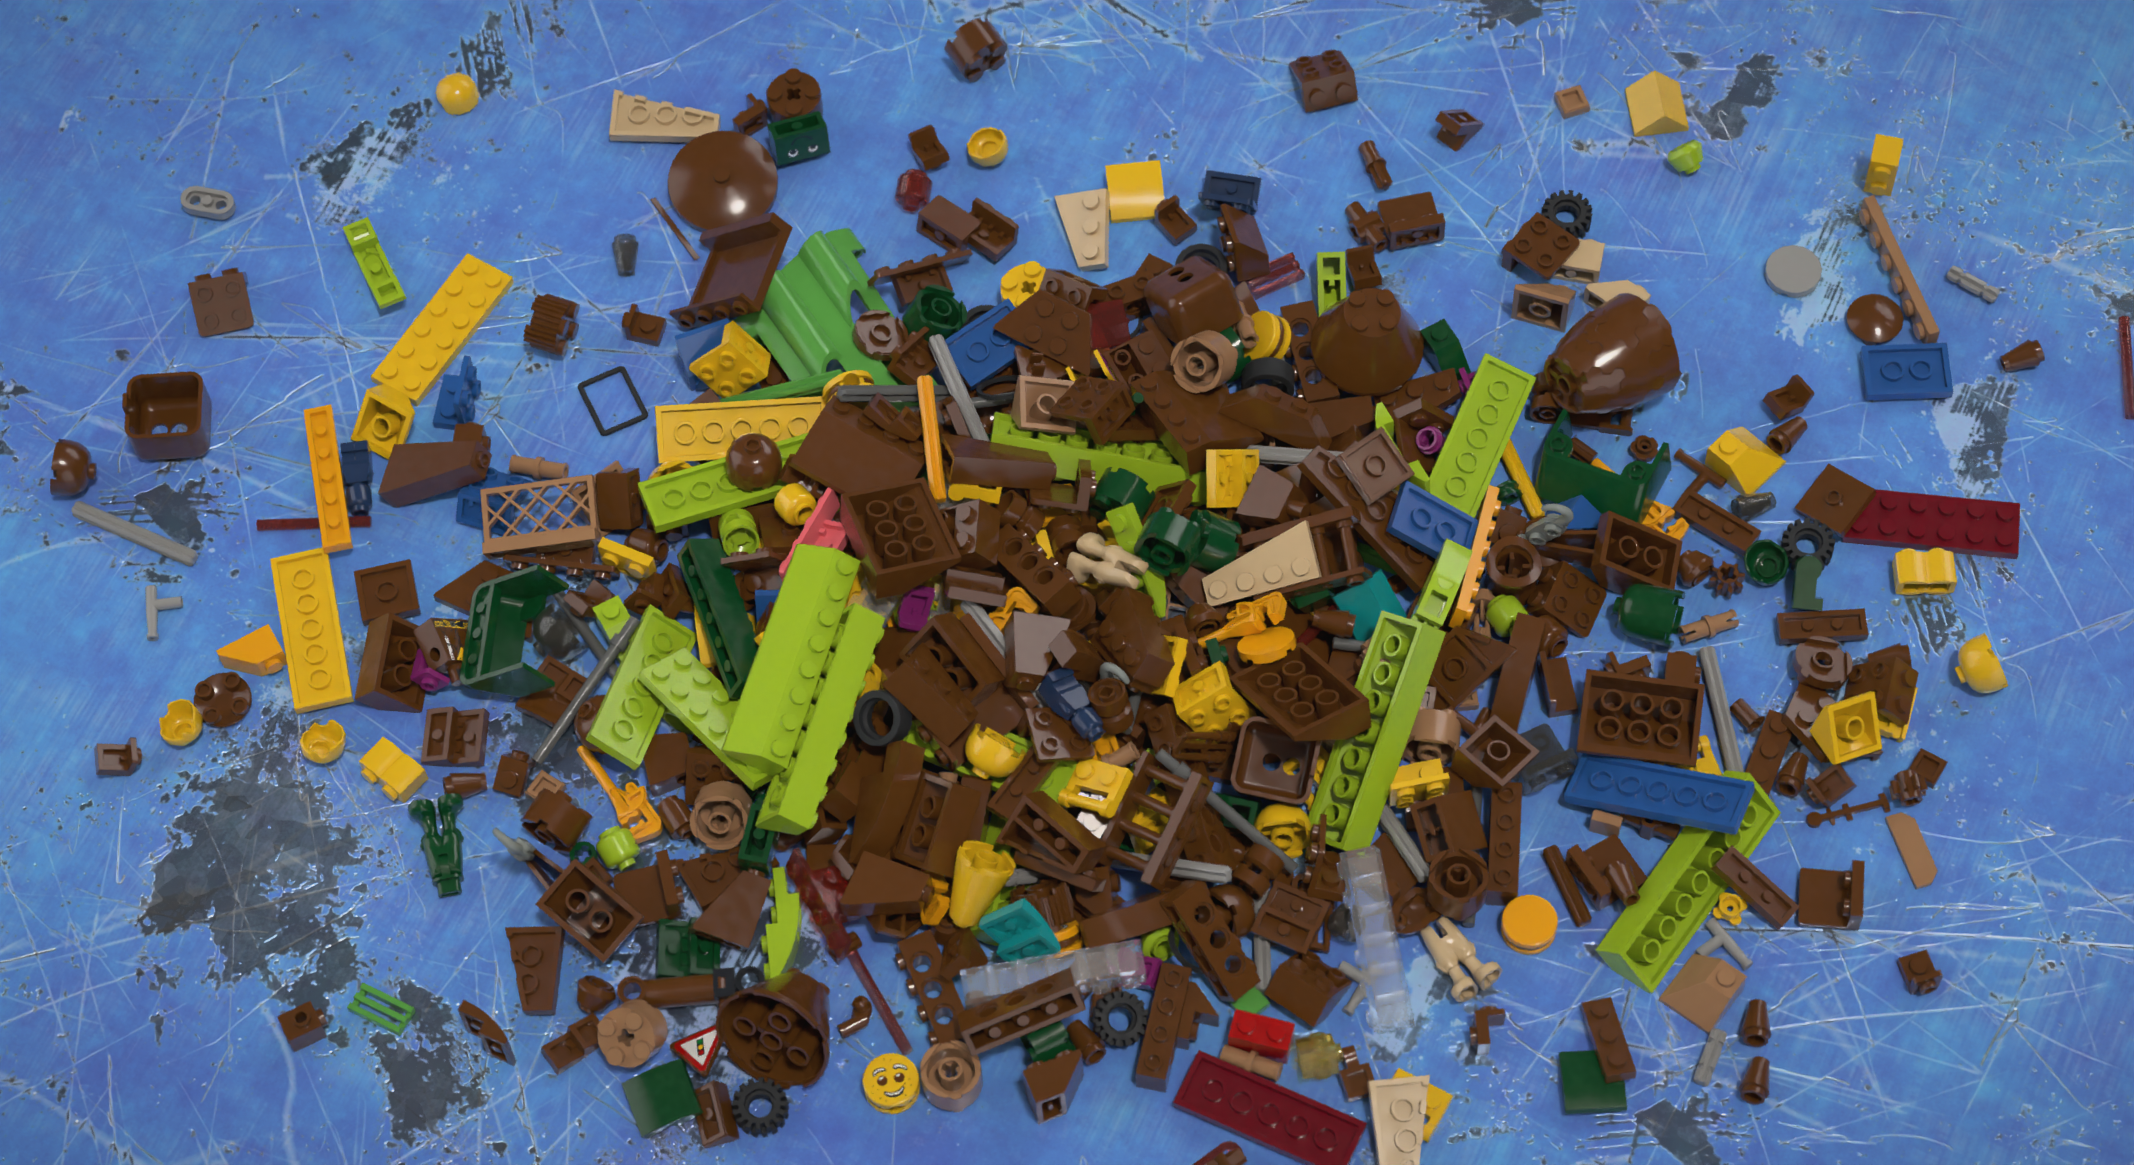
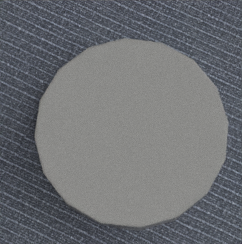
(1793, 271)

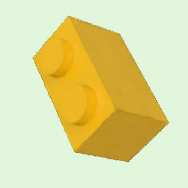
(1883, 165)

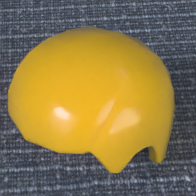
(457, 93)
(988, 146)
(181, 723)
(323, 742)

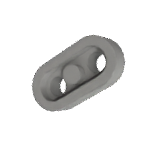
(209, 204)

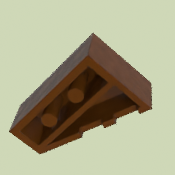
(854, 761)

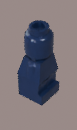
(358, 476)
(1071, 702)

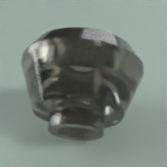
(1338, 924)

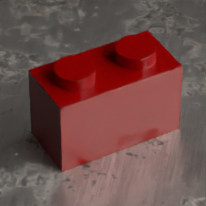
(1262, 1034)

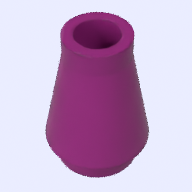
(1430, 440)

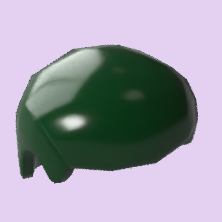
(1766, 562)

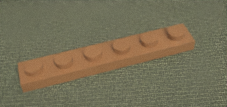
(1902, 278)

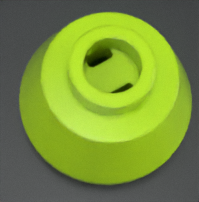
(1686, 156)
(1156, 943)

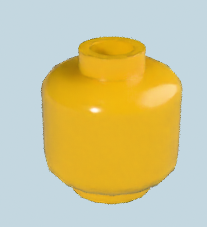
(795, 504)

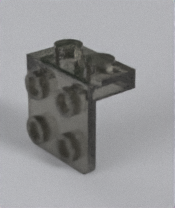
(1549, 765)

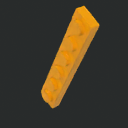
(328, 479)
(1469, 587)

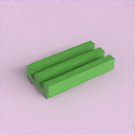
(379, 995)

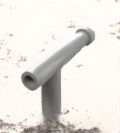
(153, 605)
(1721, 938)
(1356, 975)

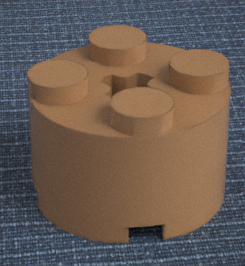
(1204, 361)
(1433, 736)
(720, 814)
(616, 1035)
(953, 1092)

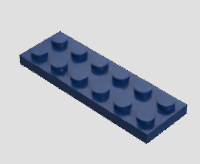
(1660, 792)

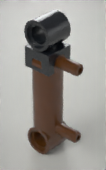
(691, 989)

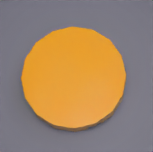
(1267, 646)

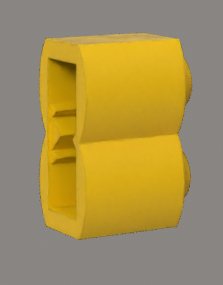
(1924, 572)
(393, 770)

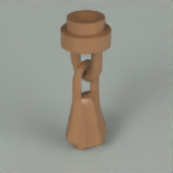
(1482, 599)

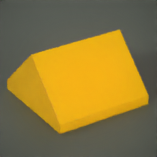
(1656, 105)
(1848, 728)

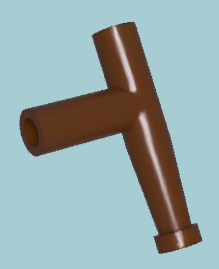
(1705, 473)
(1469, 727)

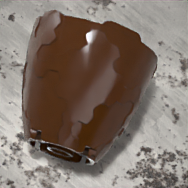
(1614, 358)

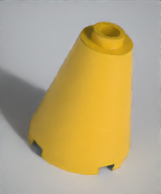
(977, 881)

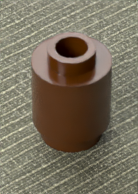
(675, 817)

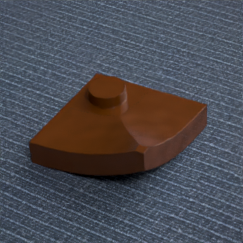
(552, 702)

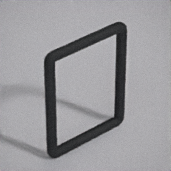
(633, 390)

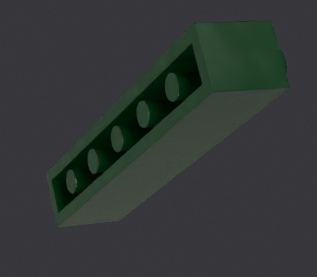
(720, 611)

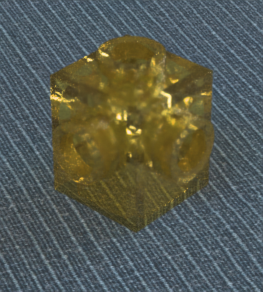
(1318, 1055)

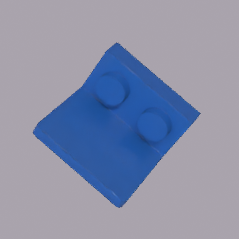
(457, 397)
(469, 500)

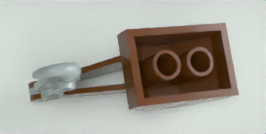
(1617, 552)
(579, 901)

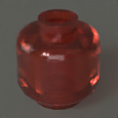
(913, 190)

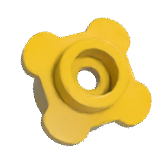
(1730, 900)

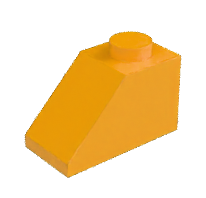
(254, 653)

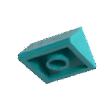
(1367, 603)

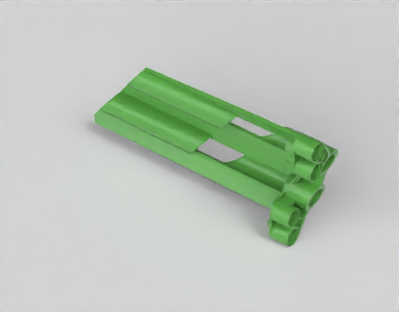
(809, 312)

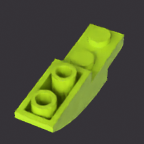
(1126, 529)
(1442, 584)
(784, 933)

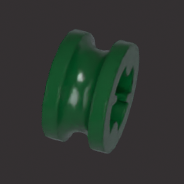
(1509, 492)
(581, 847)

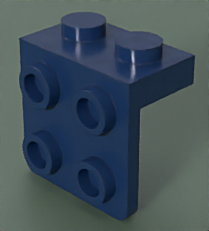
(1230, 189)

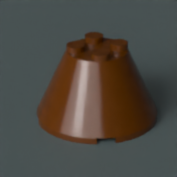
(1367, 343)
(779, 1029)

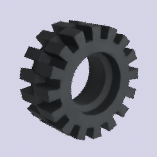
(1570, 203)
(1808, 531)
(1101, 1018)
(756, 1090)

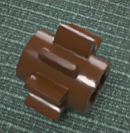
(1726, 580)
(1908, 788)

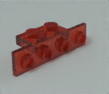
(822, 893)

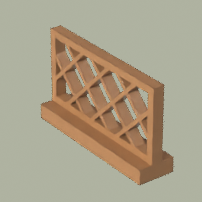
(547, 540)

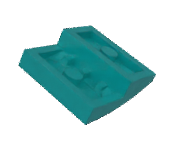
(1020, 932)

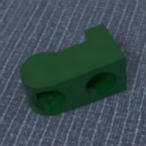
(1806, 572)

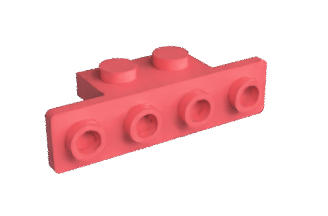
(820, 528)

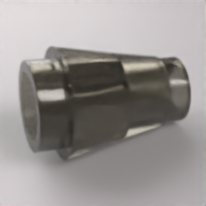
(625, 254)
(1752, 505)

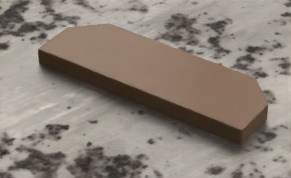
(1912, 849)

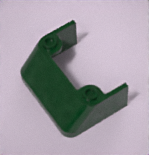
(1624, 494)
(498, 632)

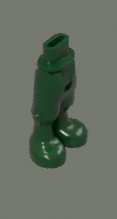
(442, 852)

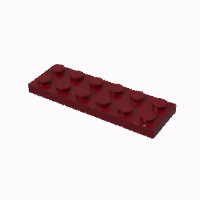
(1939, 522)
(1268, 1113)

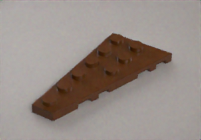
(1334, 484)

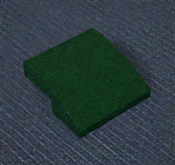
(683, 952)
(1585, 1086)
(662, 1098)

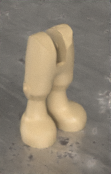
(1113, 570)
(1456, 948)

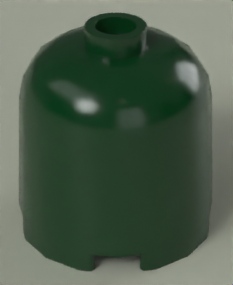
(1649, 613)

